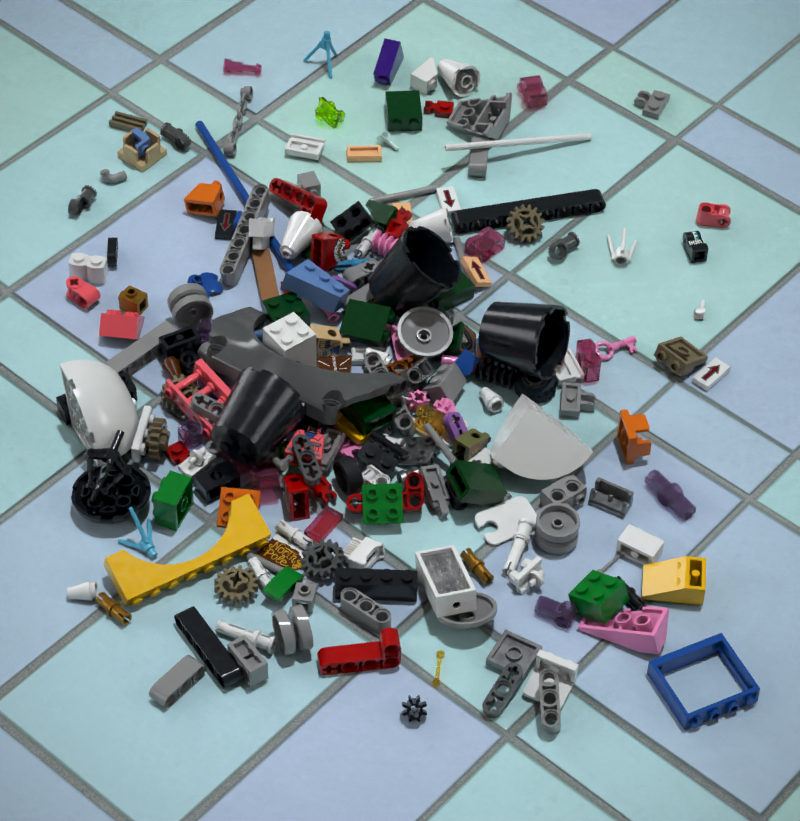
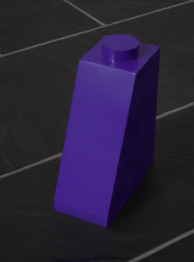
(388, 61)

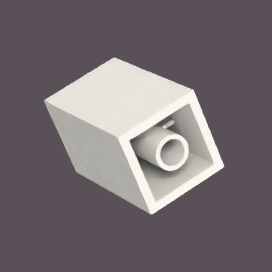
(292, 339)

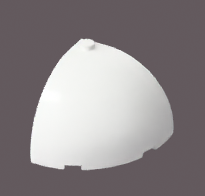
(99, 405)
(537, 444)

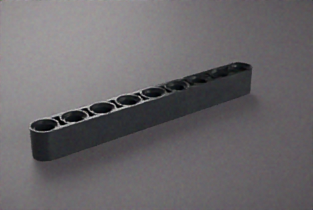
(551, 207)

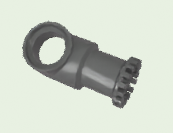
(176, 135)
(82, 201)
(563, 245)

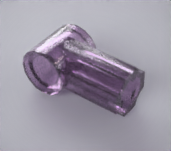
(562, 613)

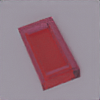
(323, 524)

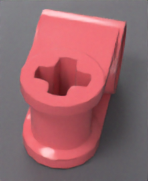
(712, 214)
(81, 292)

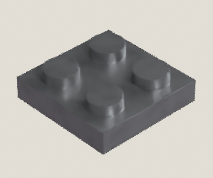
(513, 649)

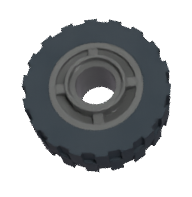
(534, 388)

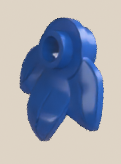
(208, 281)

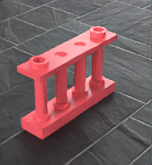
(213, 385)

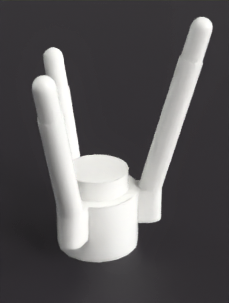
(621, 255)

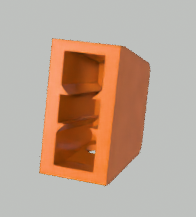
(205, 199)

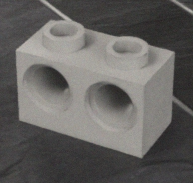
(565, 491)
(249, 660)

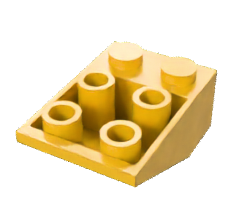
(675, 580)

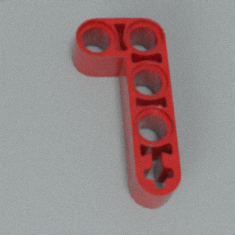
(299, 196)
(410, 492)
(362, 656)

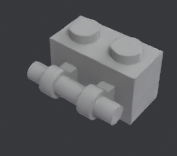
(445, 383)

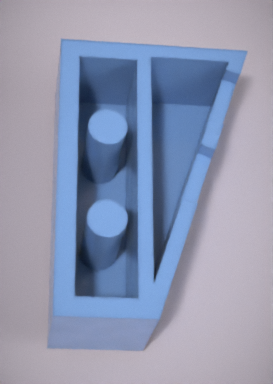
(316, 285)

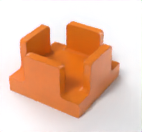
(626, 433)

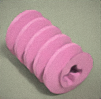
(381, 243)

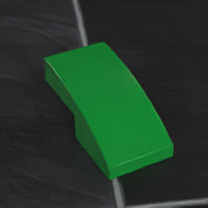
(282, 583)

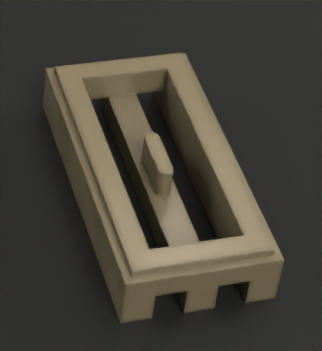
(127, 122)

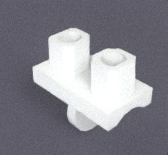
(197, 462)
(531, 575)

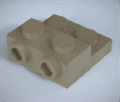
(679, 355)

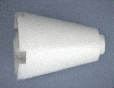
(459, 76)
(437, 222)
(299, 234)

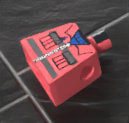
(317, 443)

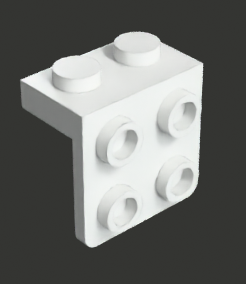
(566, 672)

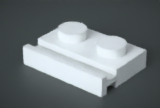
(305, 146)
(569, 370)

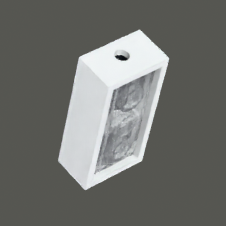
(446, 581)

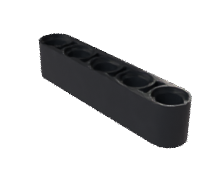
(209, 647)

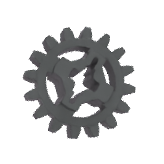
(322, 559)

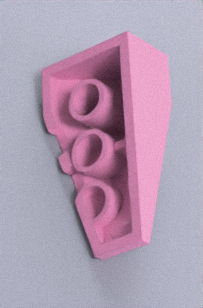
(636, 630)

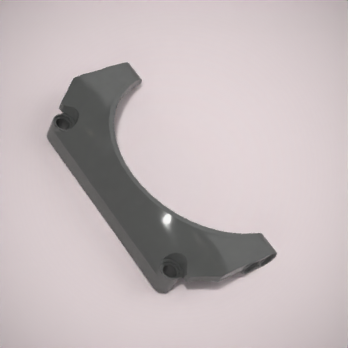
(320, 389)

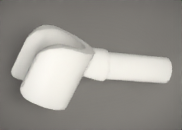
(699, 312)

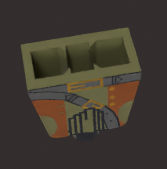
(470, 444)

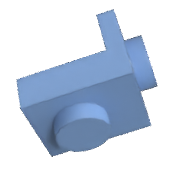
(141, 141)

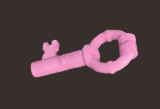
(611, 347)

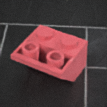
(121, 325)

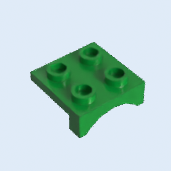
(382, 504)

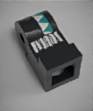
(694, 243)

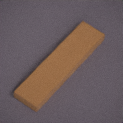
(265, 274)

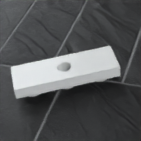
(139, 444)

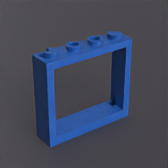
(694, 653)

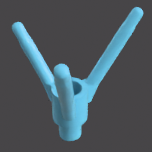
(325, 44)
(146, 543)

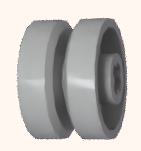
(189, 304)
(557, 528)
(292, 629)

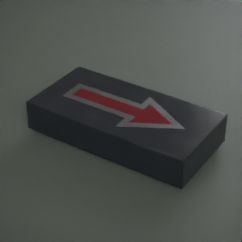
(224, 225)

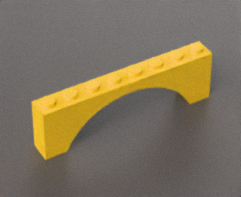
(139, 579)

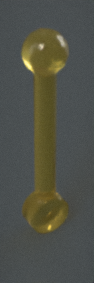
(440, 655)

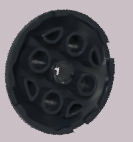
(115, 506)

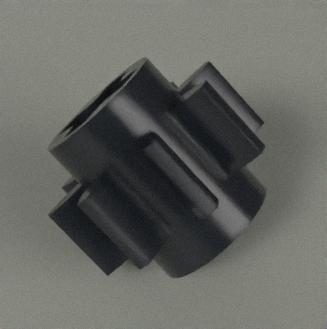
(410, 712)

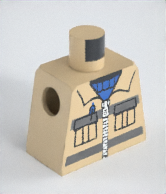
(329, 340)

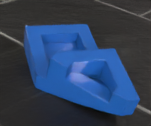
(467, 362)

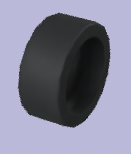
(348, 475)

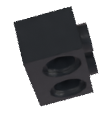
(352, 221)

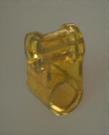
(433, 417)

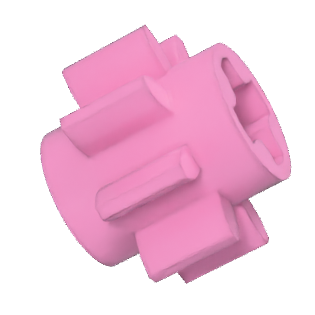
(416, 399)
(444, 406)

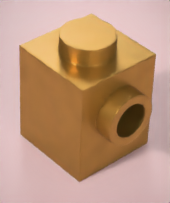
(133, 300)

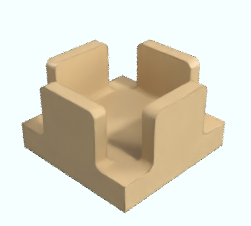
(152, 155)

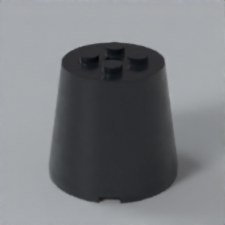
(414, 271)
(525, 336)
(257, 416)

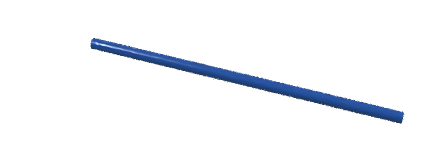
(287, 264)

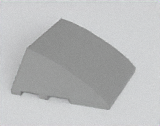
(482, 117)

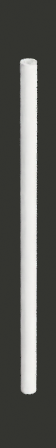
(517, 142)

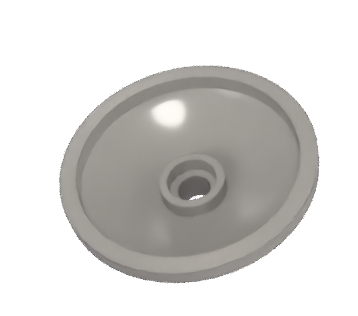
(425, 323)
(485, 613)

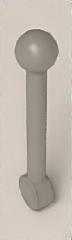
(619, 555)

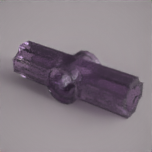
(670, 494)

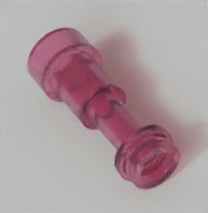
(230, 65)

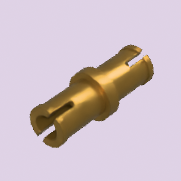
(477, 566)
(113, 608)

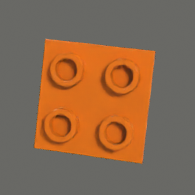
(230, 494)

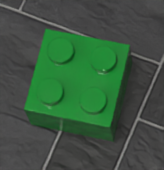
(172, 500)
(599, 596)

